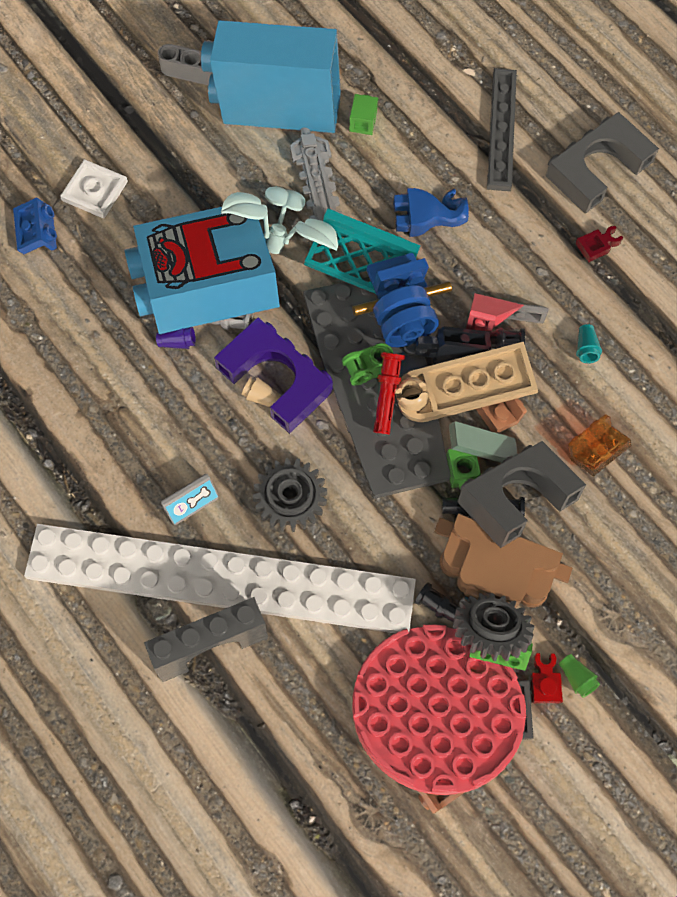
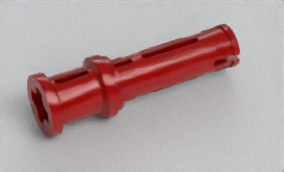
(388, 383)

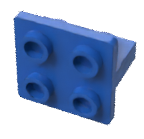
(397, 273)

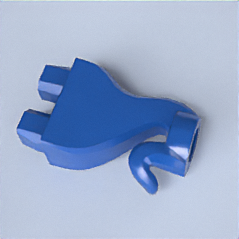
(427, 211)

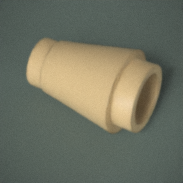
(260, 392)

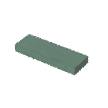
(481, 442)

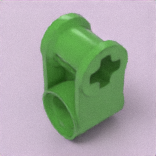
(363, 365)

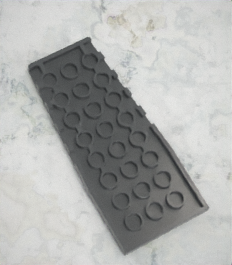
(414, 450)

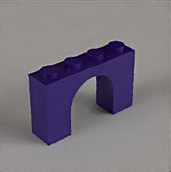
(262, 343)

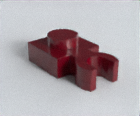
(597, 244)

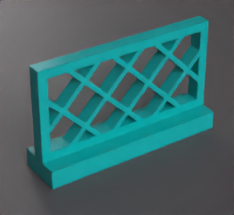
(364, 235)

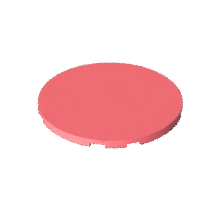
(437, 713)

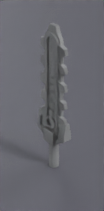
(312, 154)

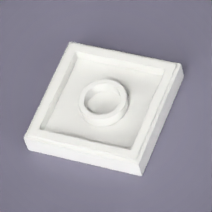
(94, 188)

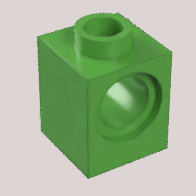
(363, 114)
(457, 459)

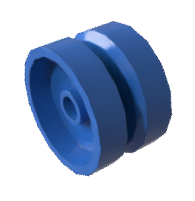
(405, 316)

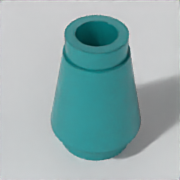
(588, 345)

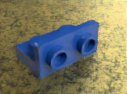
(34, 226)

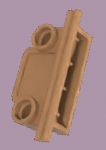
(517, 571)

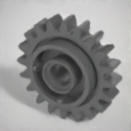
(294, 510)
(493, 627)

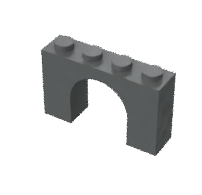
(613, 137)
(535, 467)
(174, 649)

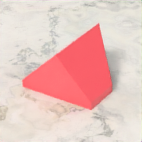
(489, 312)

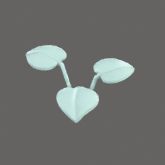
(276, 235)

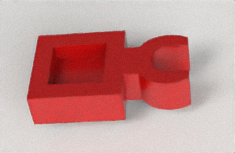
(546, 685)

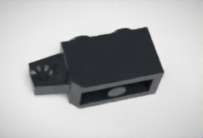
(452, 344)

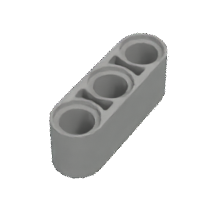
(182, 63)

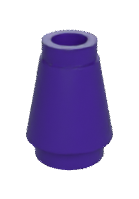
(177, 339)

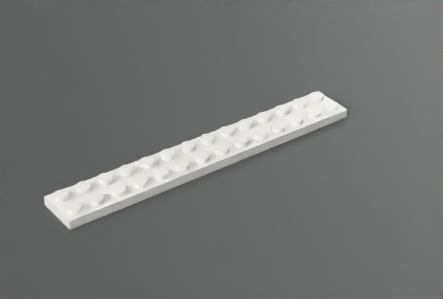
(221, 578)

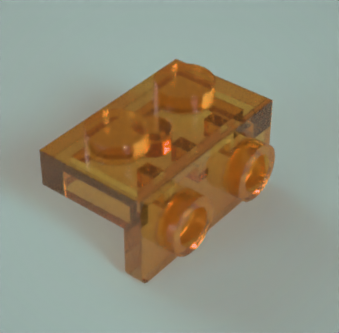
(598, 446)

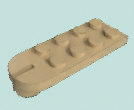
(466, 383)

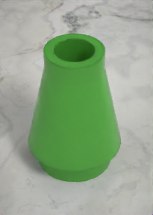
(579, 676)

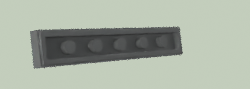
(502, 130)

